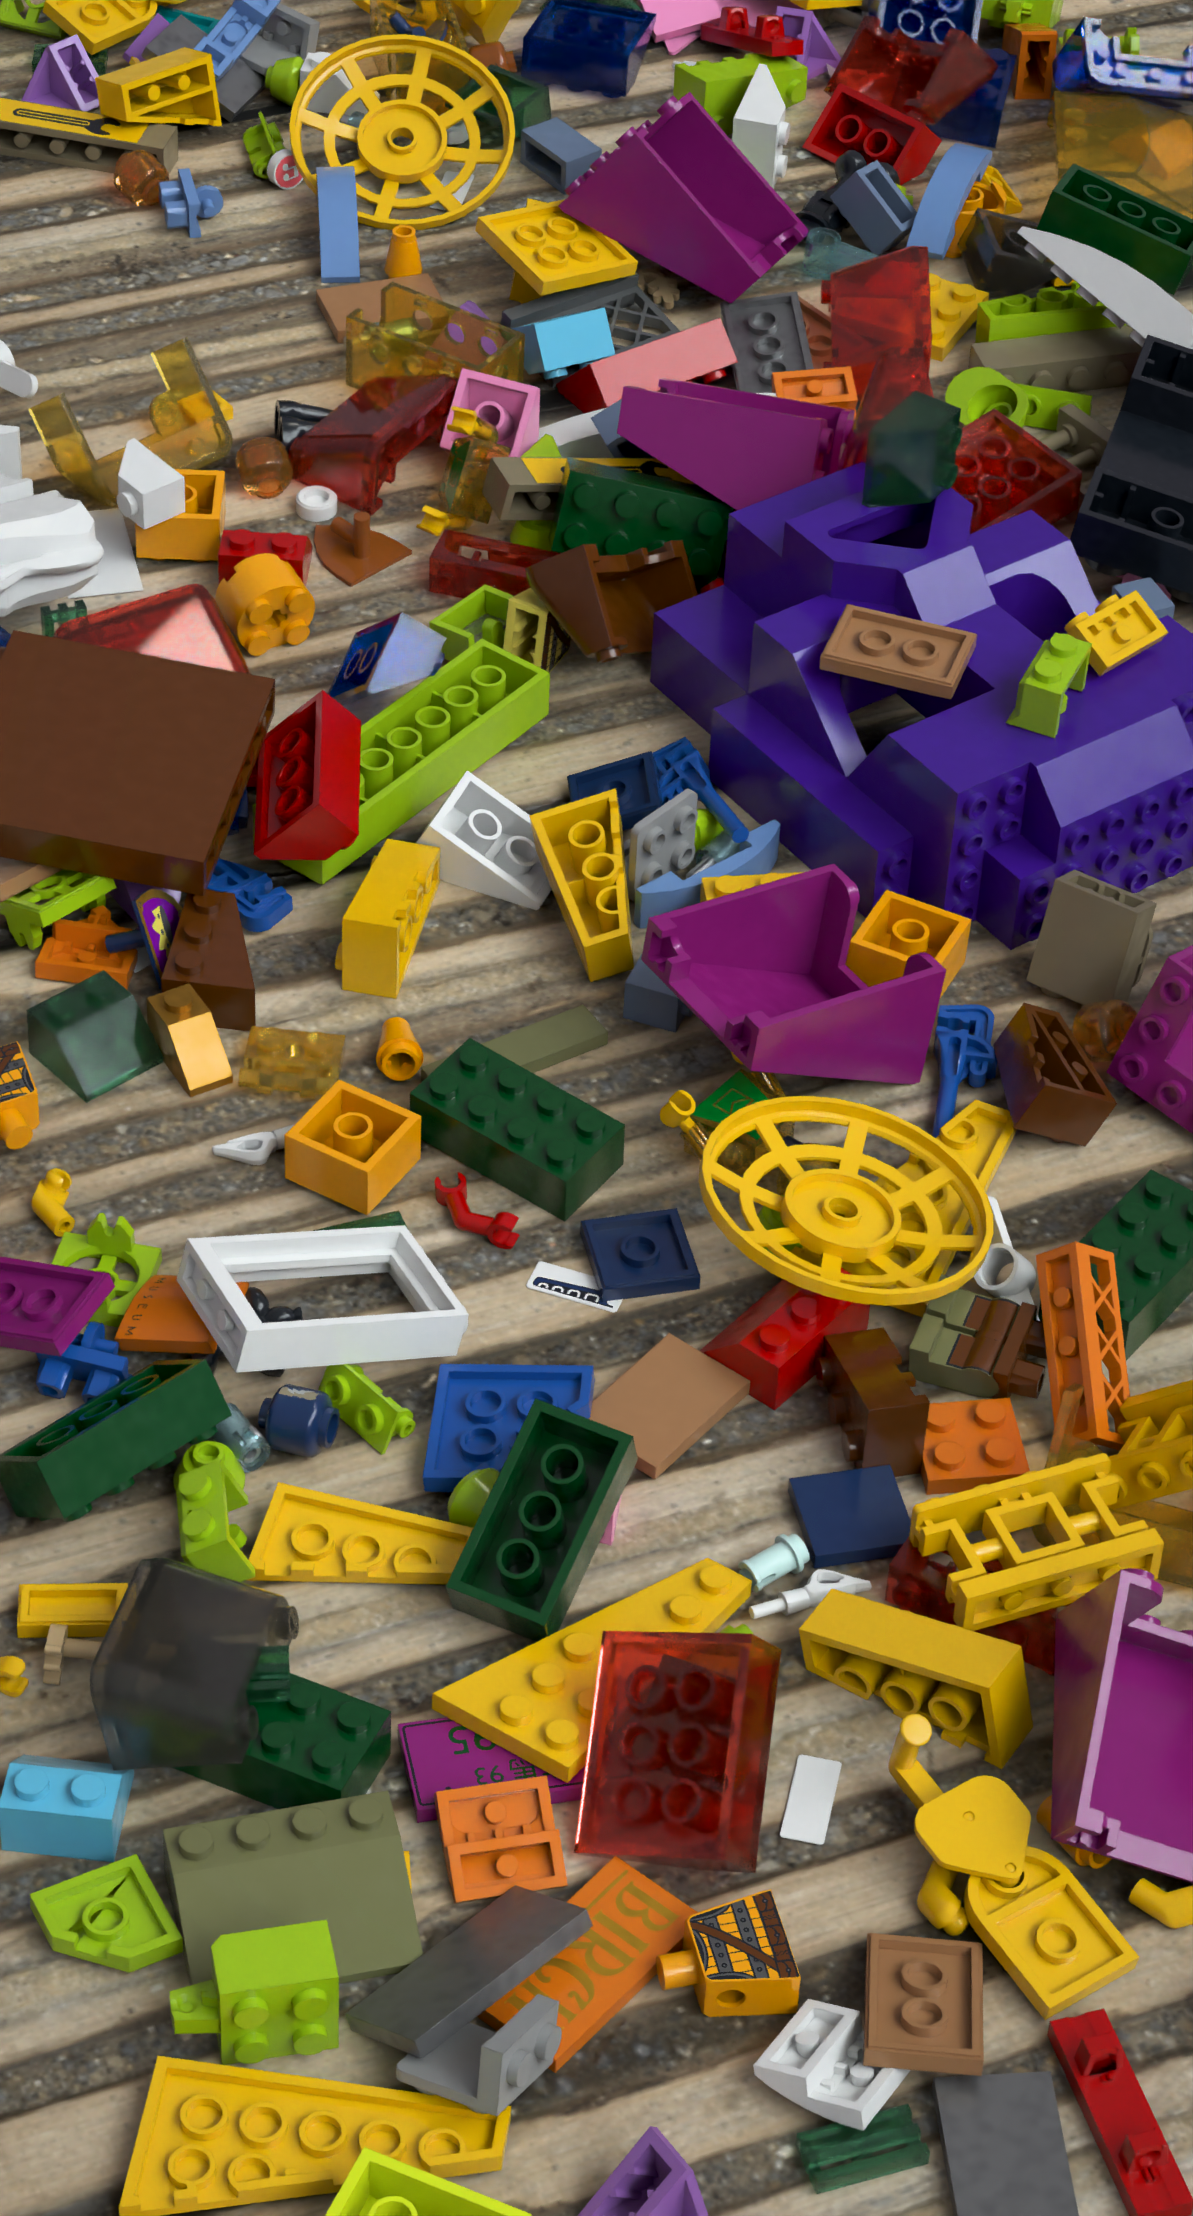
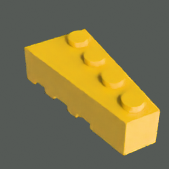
(587, 872)
(387, 918)
(923, 1667)

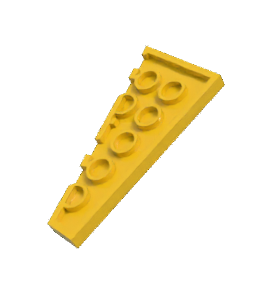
(544, 1694)
(264, 2136)

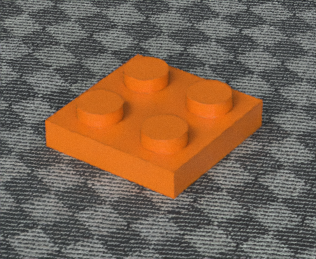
(971, 1445)

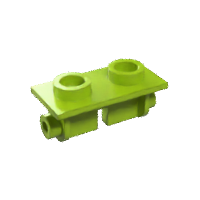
(261, 144)
(1045, 405)
(364, 1406)

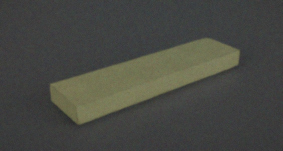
(546, 1041)

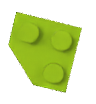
(108, 1917)

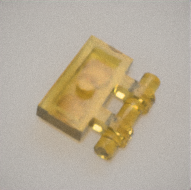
(292, 1061)

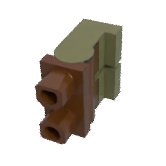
(979, 1346)

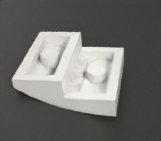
(822, 2068)

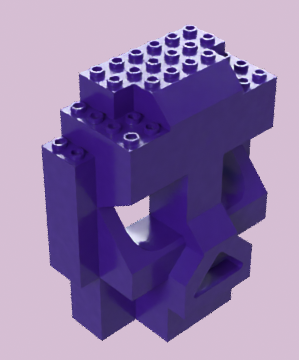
(961, 800)

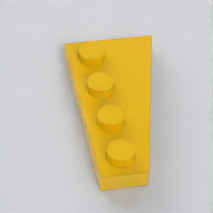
(352, 1541)

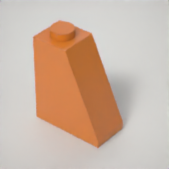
(1035, 52)

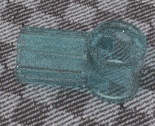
(827, 253)

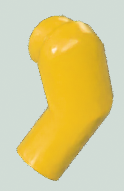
(50, 1199)
(939, 1903)
(1169, 1908)

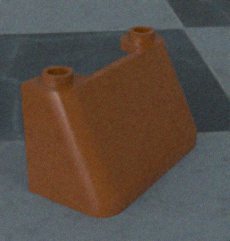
(612, 598)

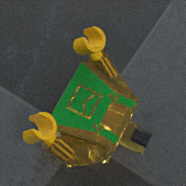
(465, 475)
(736, 1093)

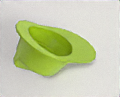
(983, 389)

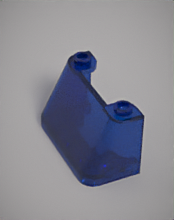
(1096, 65)

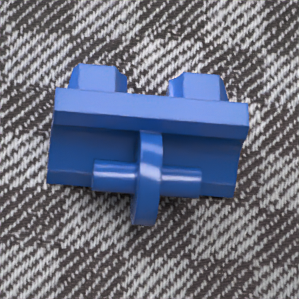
(86, 1359)

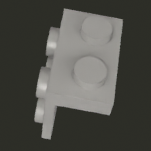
(282, 37)
(661, 841)
(486, 2066)

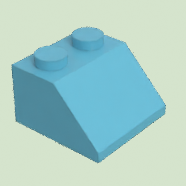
(566, 342)
(63, 1807)

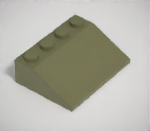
(294, 1868)

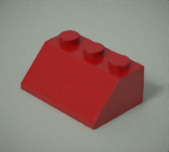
(874, 131)
(782, 1337)

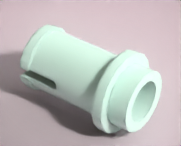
(784, 1556)

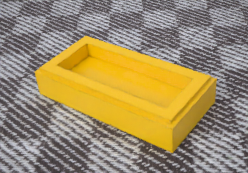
(81, 1606)

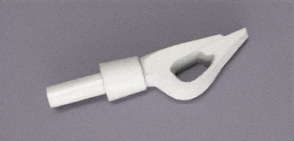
(253, 1148)
(811, 1594)

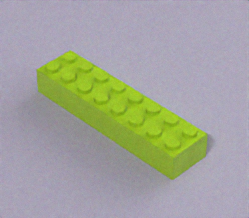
(434, 737)

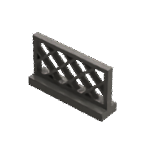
(609, 294)

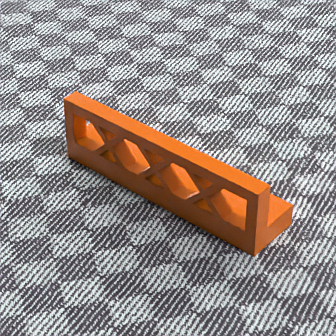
(1076, 1341)

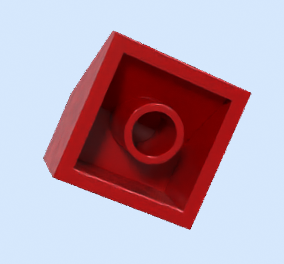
(243, 544)

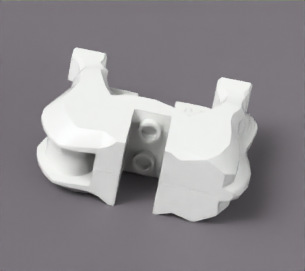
(44, 545)

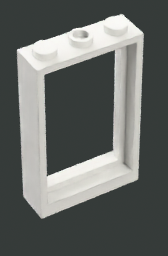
(216, 1263)

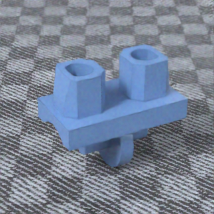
(185, 202)

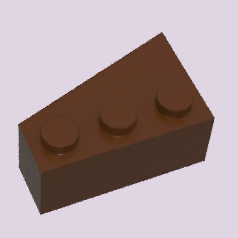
(214, 959)
(1050, 1078)
(873, 1401)

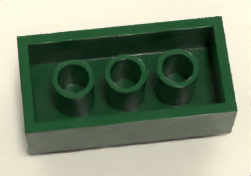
(1122, 226)
(637, 511)
(518, 1129)
(1152, 1254)
(112, 1439)
(542, 1522)
(308, 1749)

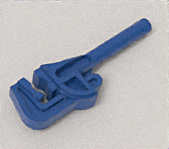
(683, 768)
(257, 901)
(961, 1054)

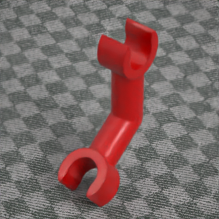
(496, 1229)

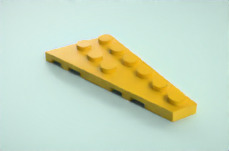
(981, 1140)

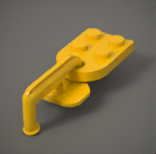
(103, 21)
(1044, 1929)

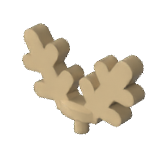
(661, 288)

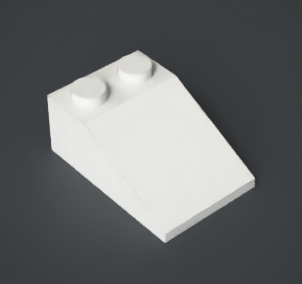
(761, 126)
(487, 845)

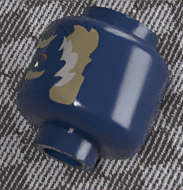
(299, 1420)

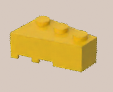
(163, 90)

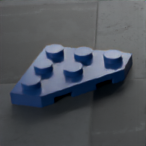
(483, 1409)

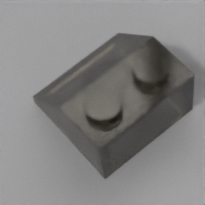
(998, 257)

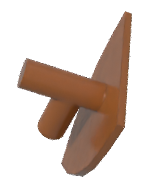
(355, 550)

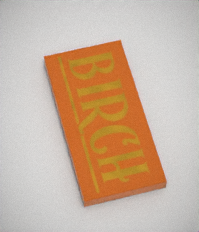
(606, 1964)

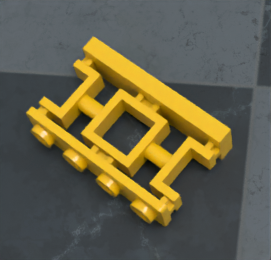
(1156, 1446)
(1041, 1576)

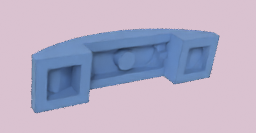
(236, 33)
(946, 196)
(338, 224)
(669, 892)

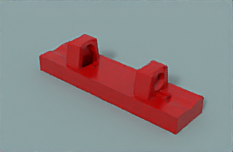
(765, 39)
(1119, 2116)

